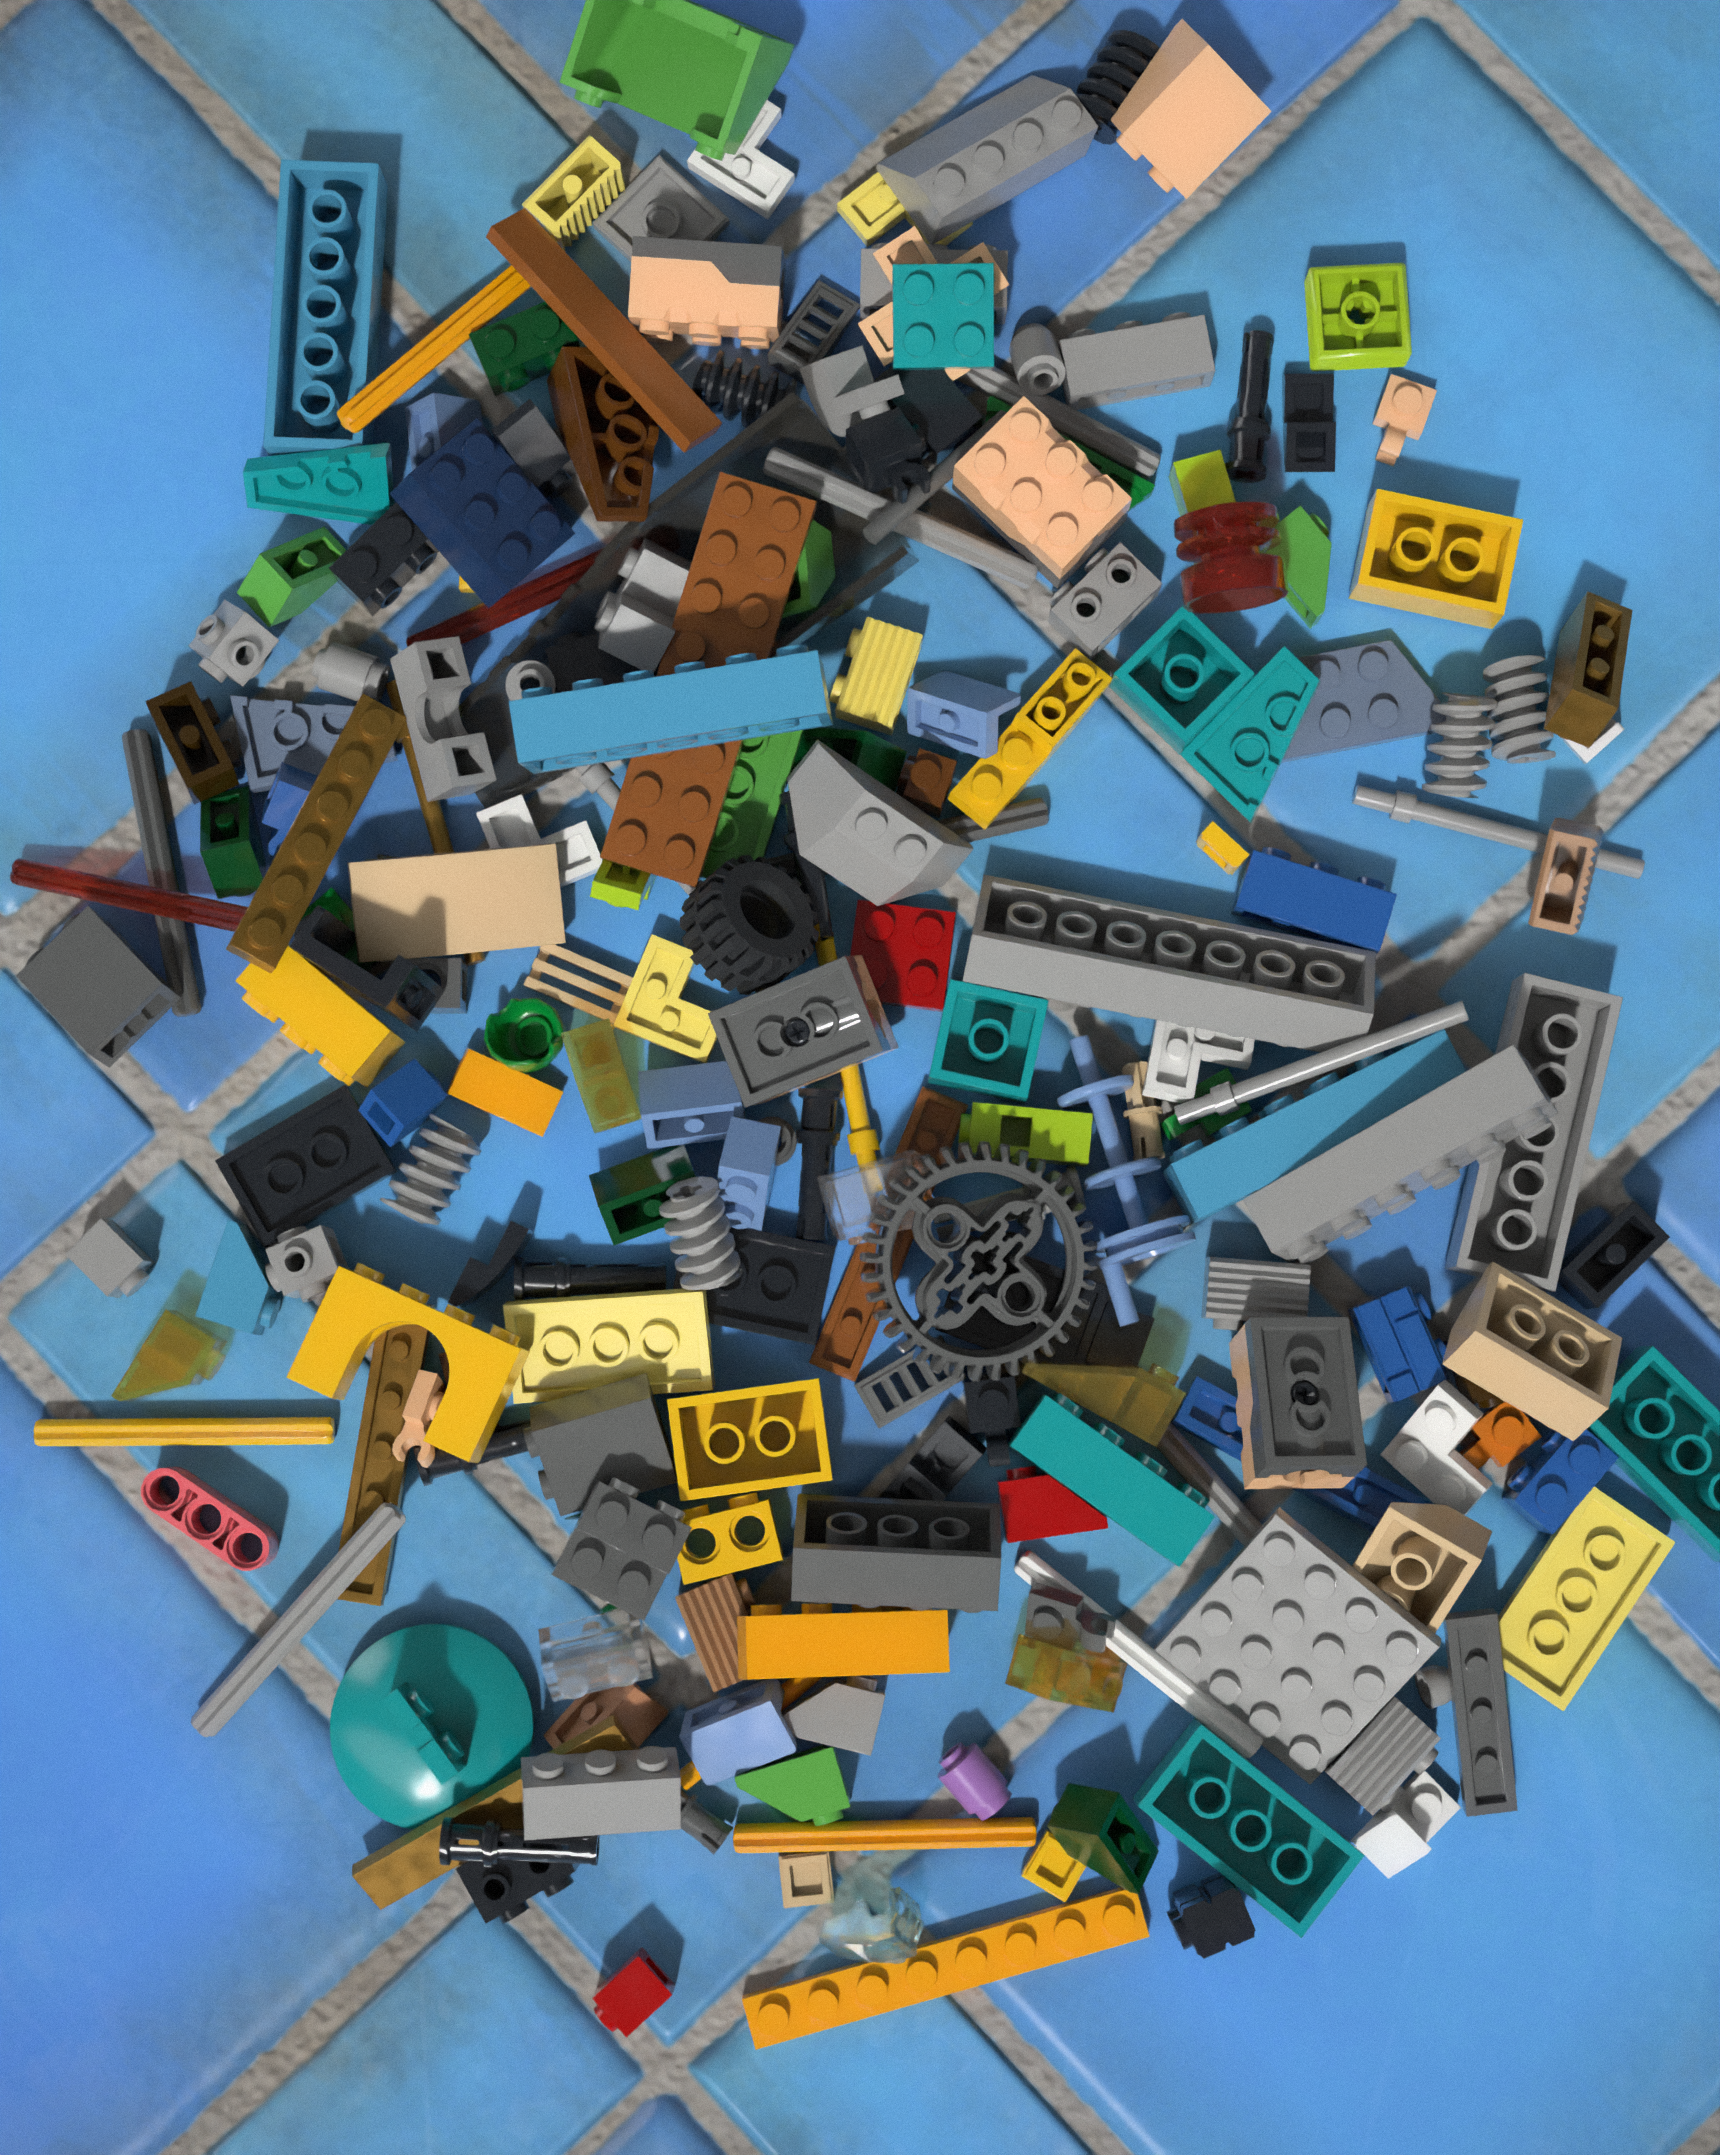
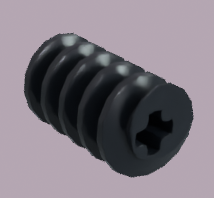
(1113, 77)
(738, 391)

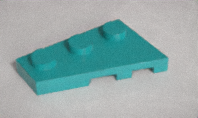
(326, 484)
(1253, 732)

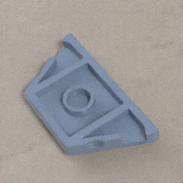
(1363, 701)

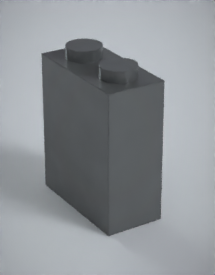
(97, 986)
(600, 1437)

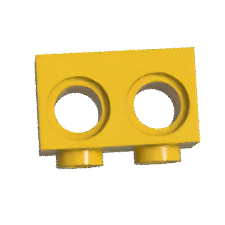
(730, 1552)

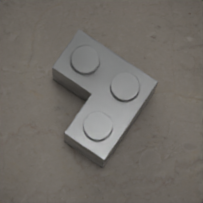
(640, 616)

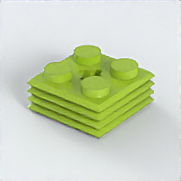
(1379, 295)

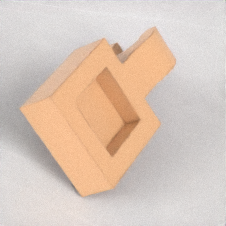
(1402, 414)
(418, 1414)

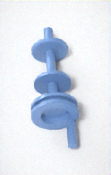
(1144, 1238)

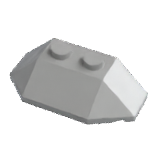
(868, 831)

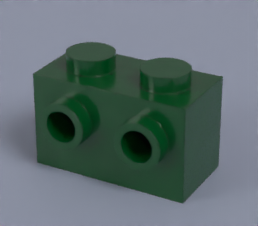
(521, 347)
(636, 1189)

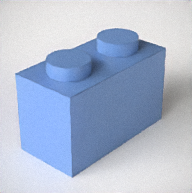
(688, 1104)
(748, 1171)

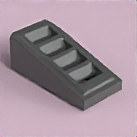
(789, 362)
(874, 1405)

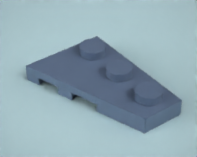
(287, 734)

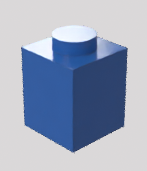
(402, 1102)

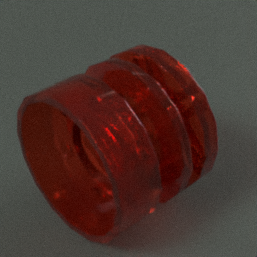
(1229, 552)

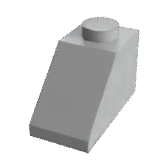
(839, 1714)

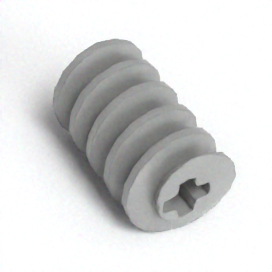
(1517, 710)
(1460, 745)
(432, 1172)
(701, 1234)

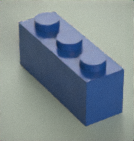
(1313, 901)

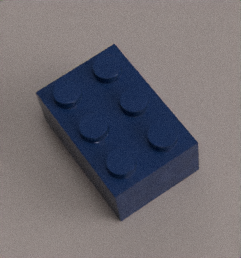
(482, 512)

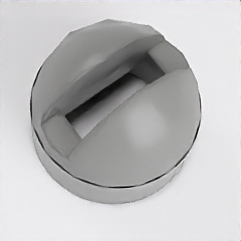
(1433, 1685)

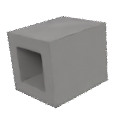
(111, 1259)

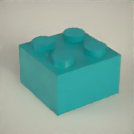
(943, 316)
(1180, 679)
(988, 1041)

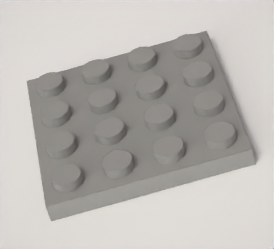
(1297, 1645)

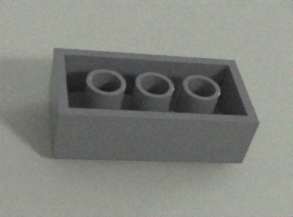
(896, 1553)

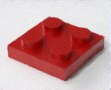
(905, 952)

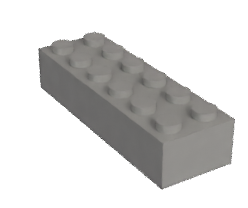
(1401, 1157)
(1525, 1199)

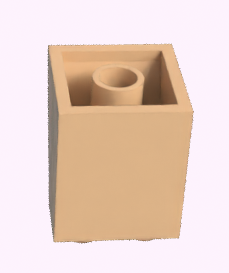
(1186, 112)

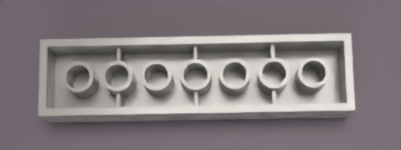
(1170, 966)

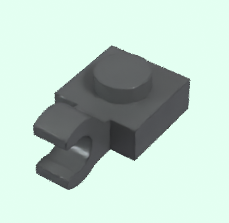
(1059, 1619)

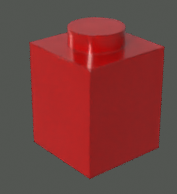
(632, 1993)

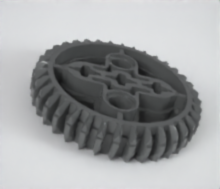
(997, 1244)

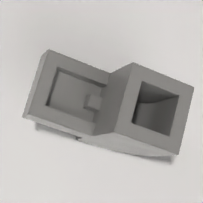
(846, 391)

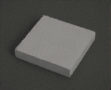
(660, 206)

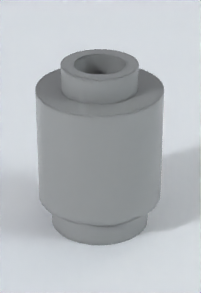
(1036, 359)
(524, 671)
(350, 672)

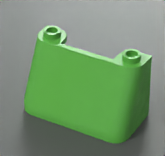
(676, 67)

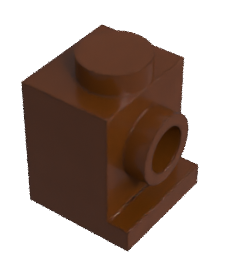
(926, 781)

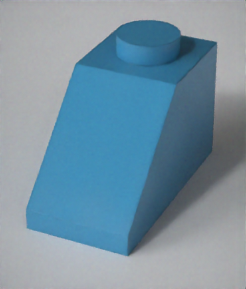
(238, 1285)

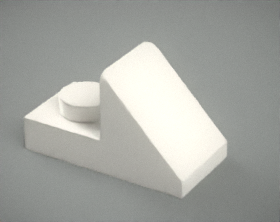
(1401, 1834)

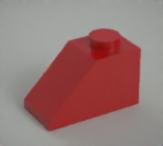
(1042, 1507)

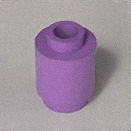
(973, 1780)

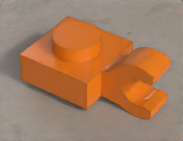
(1500, 1435)

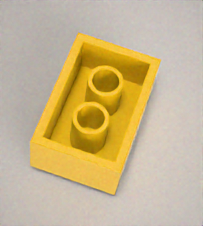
(1435, 559)
(321, 1018)
(750, 1439)

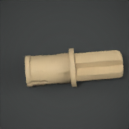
(1142, 1115)

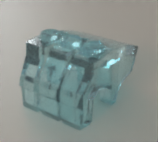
(877, 1937)

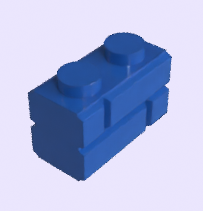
(1400, 1343)

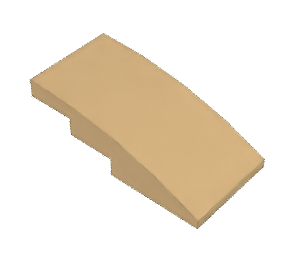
(456, 902)

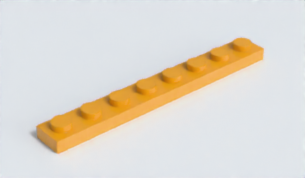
(945, 1966)

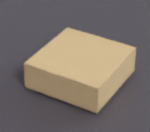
(806, 1878)

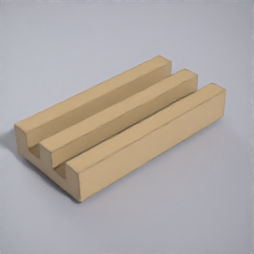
(541, 966)

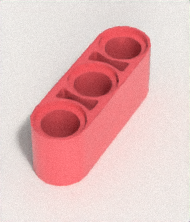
(185, 1516)

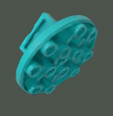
(429, 1721)

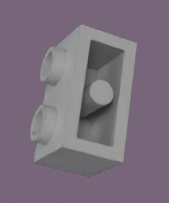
(1103, 601)

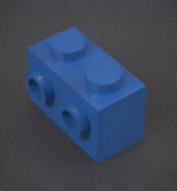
(1558, 1479)

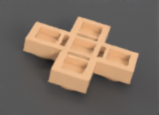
(912, 249)

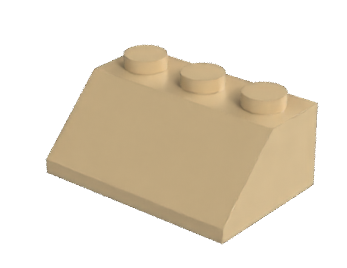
(1534, 1352)
(1423, 1557)

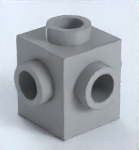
(232, 644)
(321, 1257)

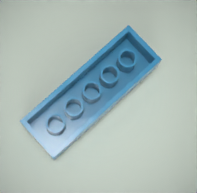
(324, 302)
(670, 711)
(1296, 1132)

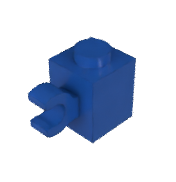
(284, 801)

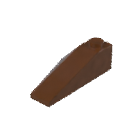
(604, 434)

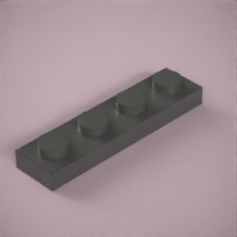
(1480, 1712)

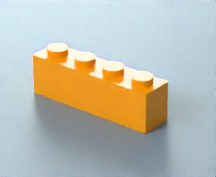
(841, 1643)

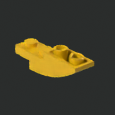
(1031, 739)

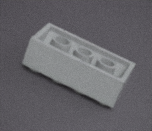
(989, 155)

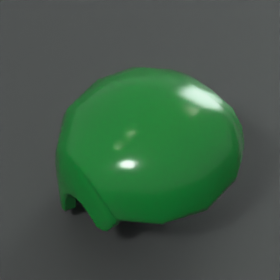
(525, 1034)

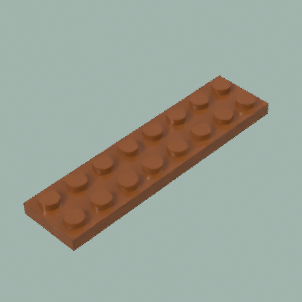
(725, 610)

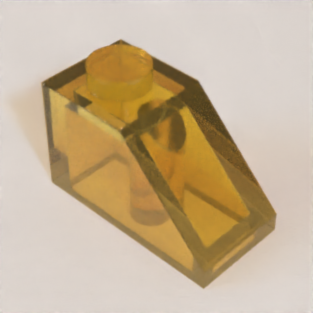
(172, 1358)

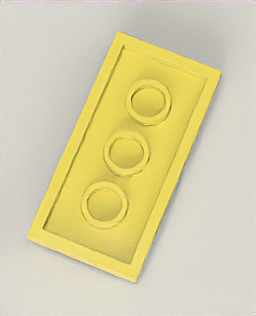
(610, 1338)
(1578, 1596)

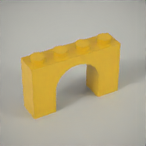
(362, 1309)

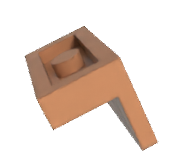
(629, 1704)

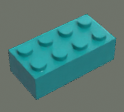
(1666, 1443)
(1110, 1479)
(1248, 1827)

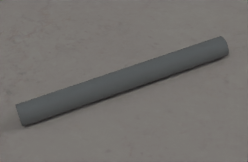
(939, 477)

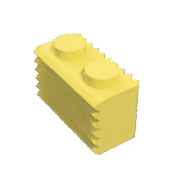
(576, 192)
(877, 675)

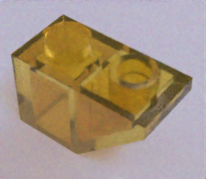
(601, 1075)
(1066, 1674)

